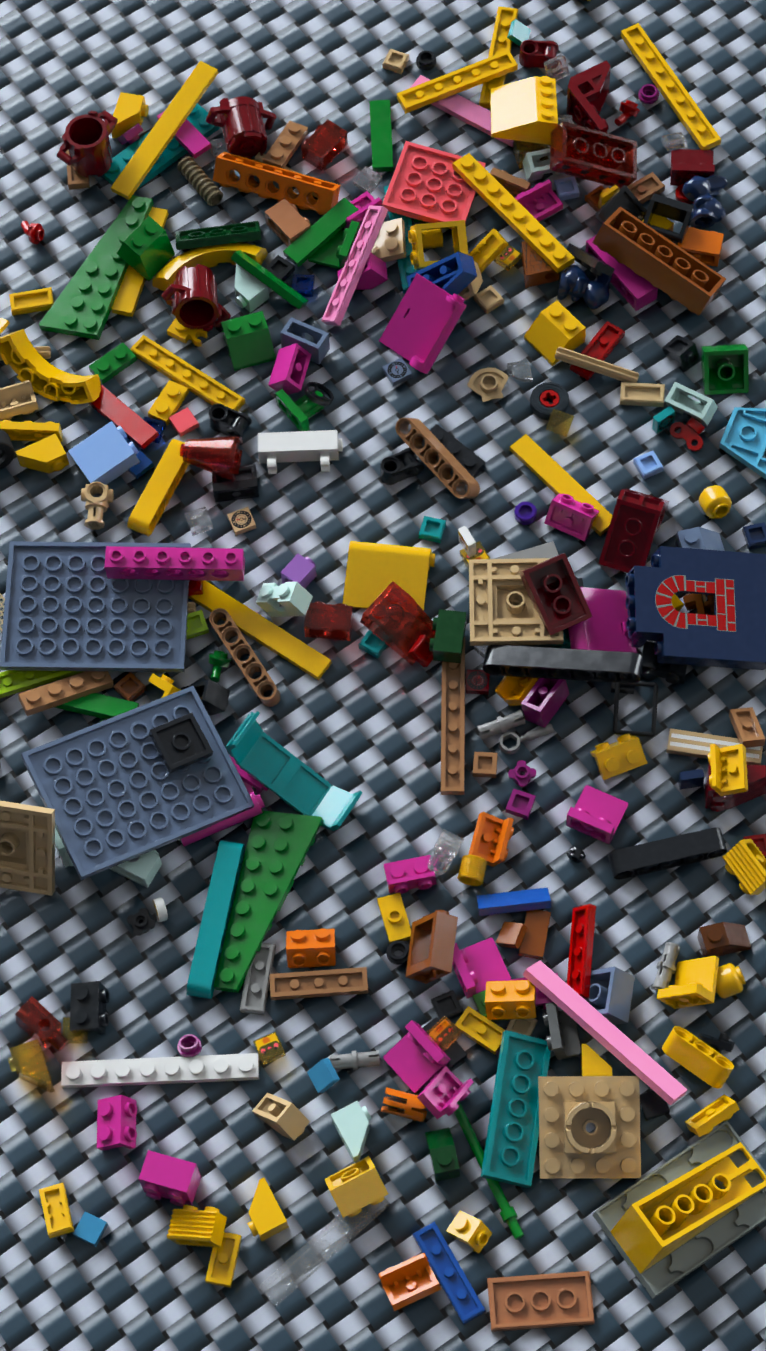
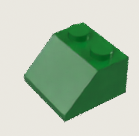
(147, 249)
(248, 340)
(725, 369)

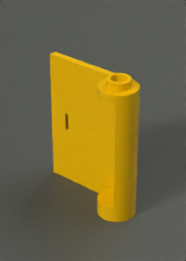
(376, 565)

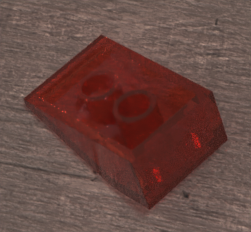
(397, 620)

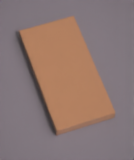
(540, 1301)

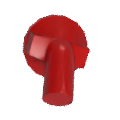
(629, 109)
(34, 231)

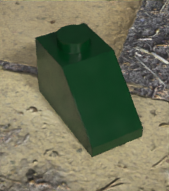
(442, 1154)

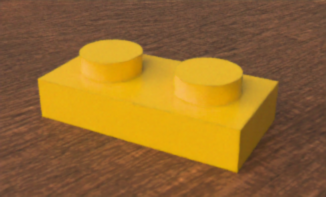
(168, 401)
(480, 1030)
(712, 1115)
(223, 1261)

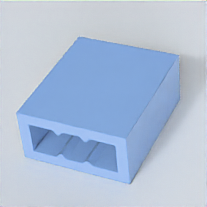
(105, 454)

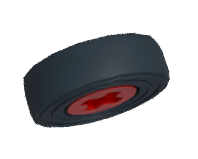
(550, 390)

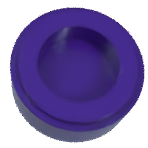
(525, 513)

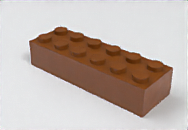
(659, 260)

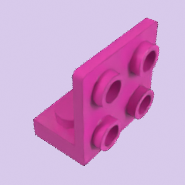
(596, 814)
(478, 965)
(416, 1057)

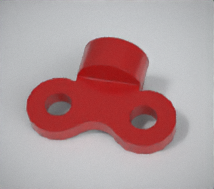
(689, 432)

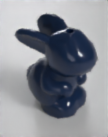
(702, 193)
(577, 285)

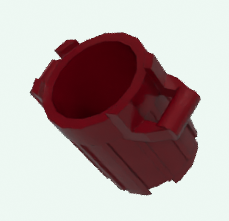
(242, 125)
(88, 143)
(196, 299)

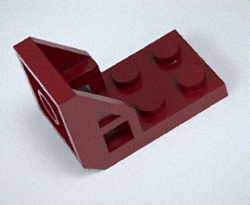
(587, 96)
(632, 530)

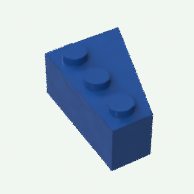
(450, 273)

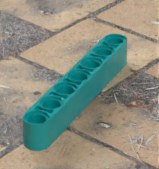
(215, 919)

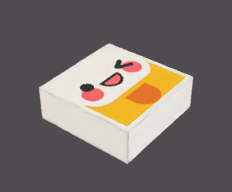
(467, 541)

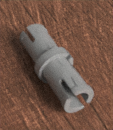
(501, 724)
(666, 966)
(355, 1060)

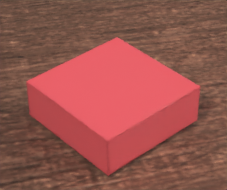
(184, 422)

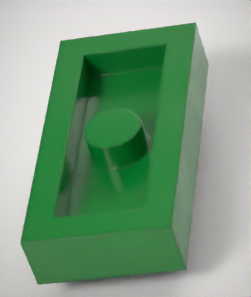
(113, 363)

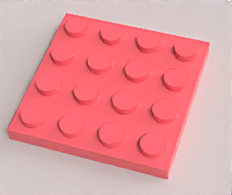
(428, 186)

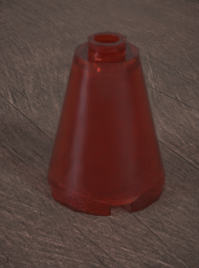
(214, 455)

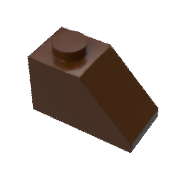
(723, 939)

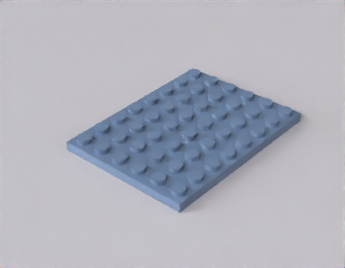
(74, 619)
(117, 793)

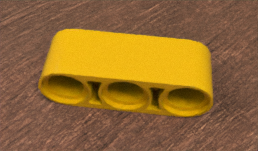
(697, 1057)

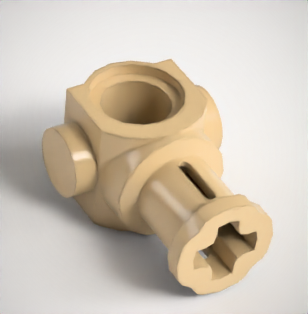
(96, 505)

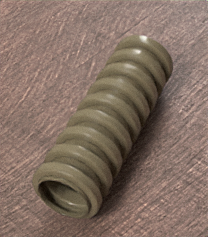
(200, 181)

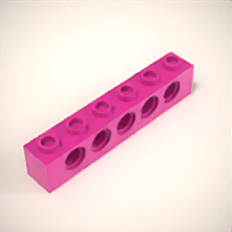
(174, 563)

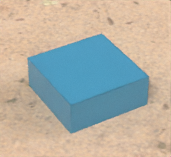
(323, 1075)
(90, 1229)

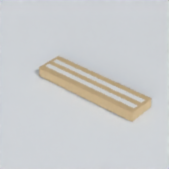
(698, 745)

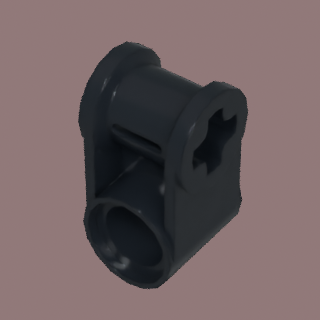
(231, 424)
(403, 465)

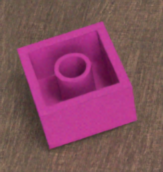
(169, 1178)

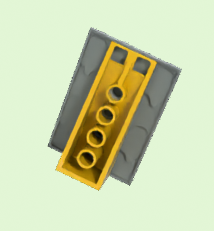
(687, 1209)

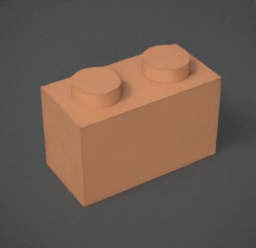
(286, 221)

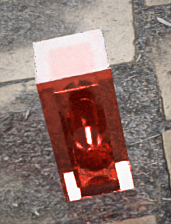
(324, 144)
(329, 621)

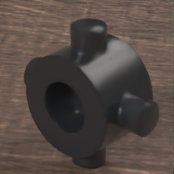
(576, 854)

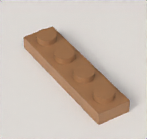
(64, 691)
(318, 983)

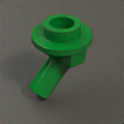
(219, 660)

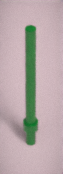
(507, 1213)

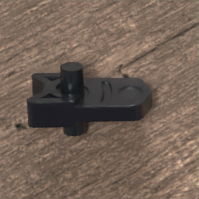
(721, 1043)

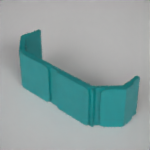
(288, 775)

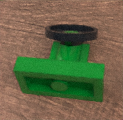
(304, 407)

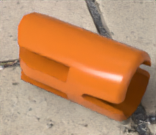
(413, 1106)

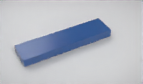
(449, 1273)

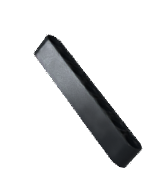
(563, 663)

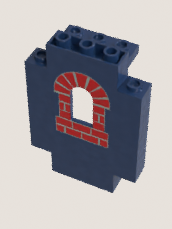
(730, 637)

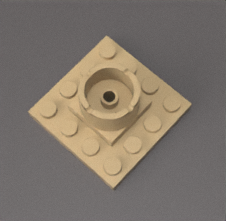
(501, 606)
(27, 848)
(567, 1108)

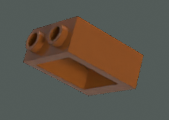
(431, 946)

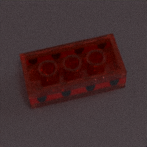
(593, 155)

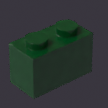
(449, 636)

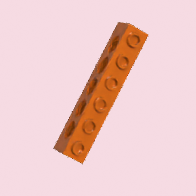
(286, 179)

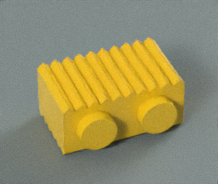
(748, 866)
(197, 1226)

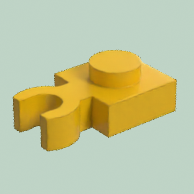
(183, 333)

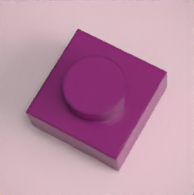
(130, 135)
(520, 804)

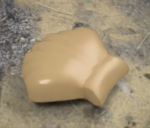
(488, 383)

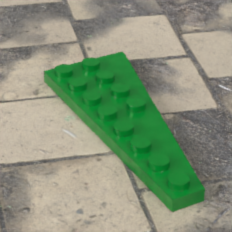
(89, 296)
(267, 874)

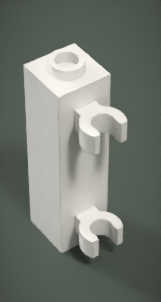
(299, 447)

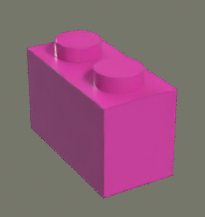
(290, 369)

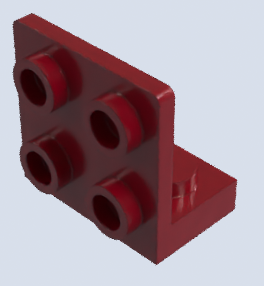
(690, 163)

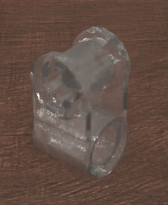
(444, 852)

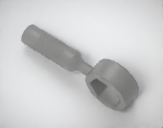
(530, 735)

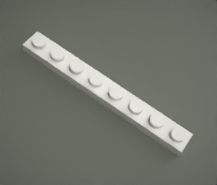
(160, 1070)

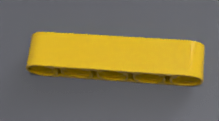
(158, 490)

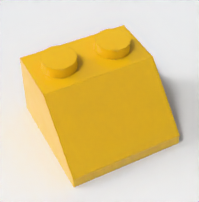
(555, 329)
(356, 1187)

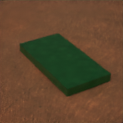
(218, 235)

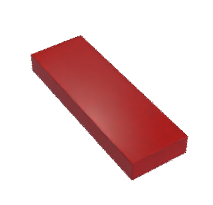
(600, 347)

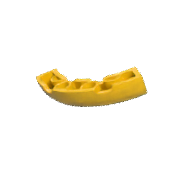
(206, 256)
(45, 378)

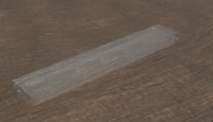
(317, 1252)

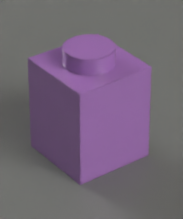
(299, 570)

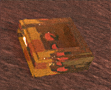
(444, 1033)

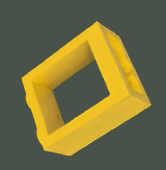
(415, 237)

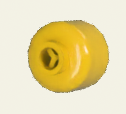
(715, 502)
(729, 980)

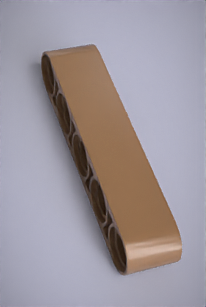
(446, 460)
(240, 648)

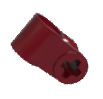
(536, 53)

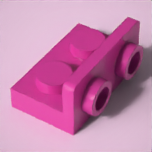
(571, 516)
(409, 874)

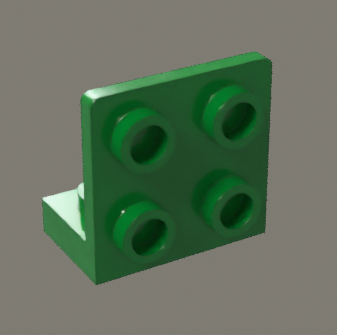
(337, 249)

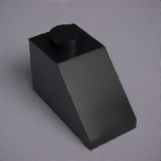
(212, 696)

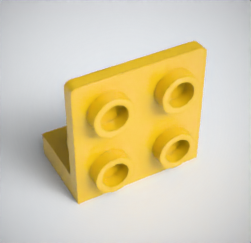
(693, 983)

